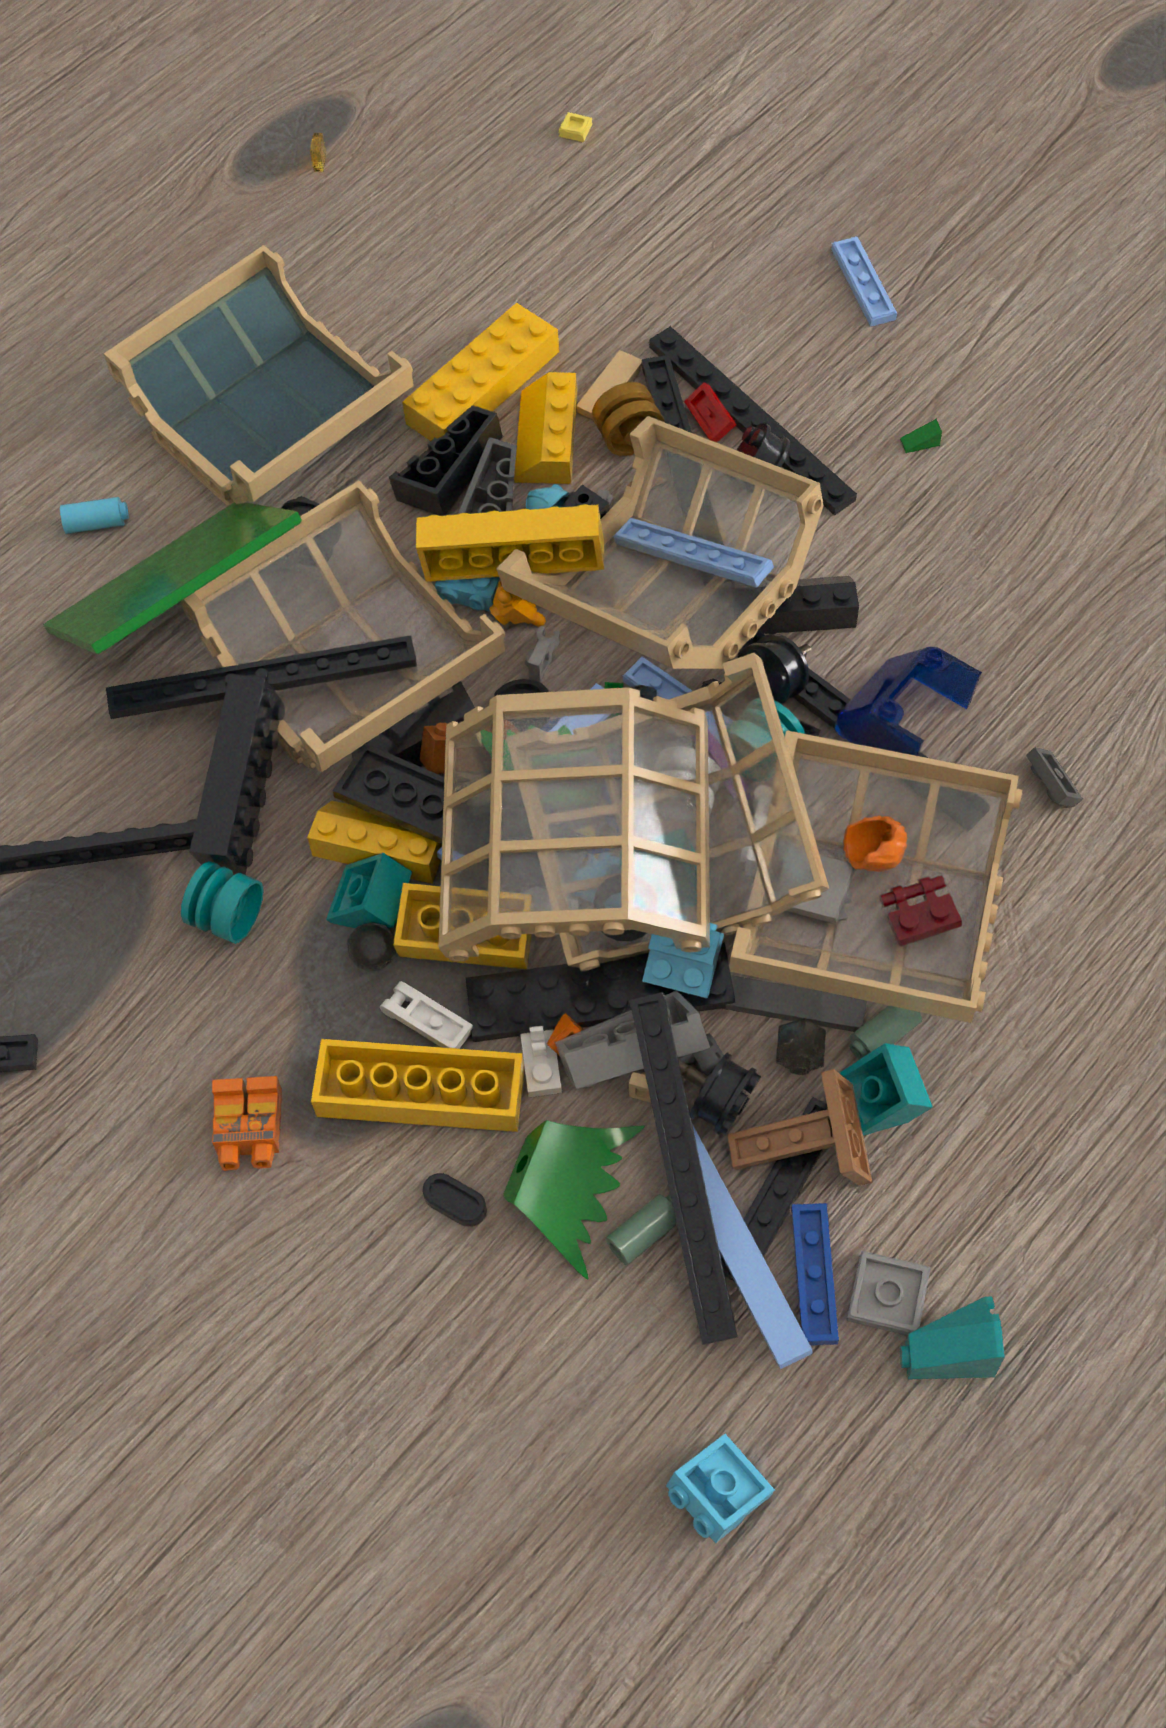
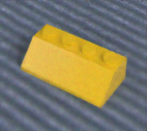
(547, 430)
(351, 834)

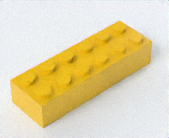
(483, 371)
(479, 542)
(418, 1085)

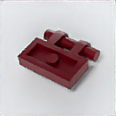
(922, 919)

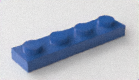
(814, 1273)

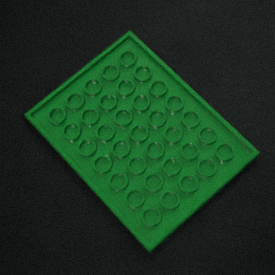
(170, 575)

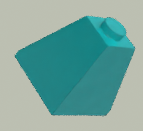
(957, 1345)

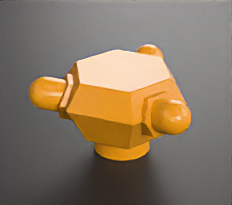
(512, 608)

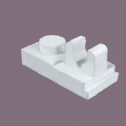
(540, 1063)

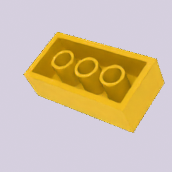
(419, 933)

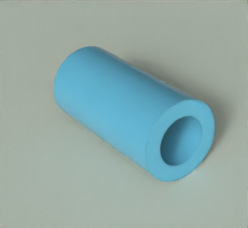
(93, 515)

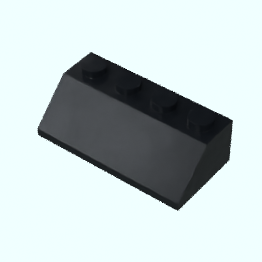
(815, 606)

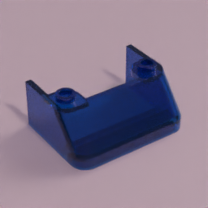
(875, 716)

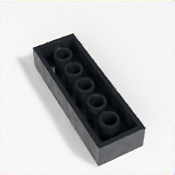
(238, 774)

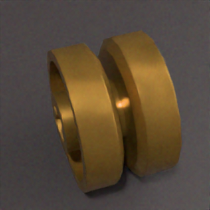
(620, 412)

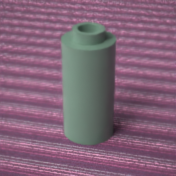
(885, 1027)
(642, 1229)

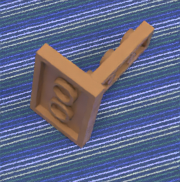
(810, 1134)

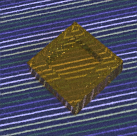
(318, 152)

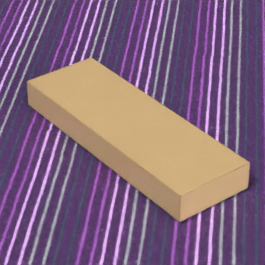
(620, 370)

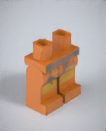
(246, 1120)

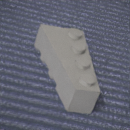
(613, 1045)

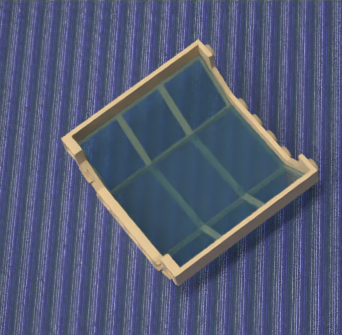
(248, 381)

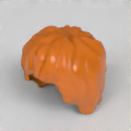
(875, 843)

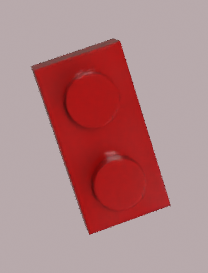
(710, 412)

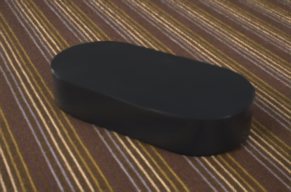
(454, 1199)

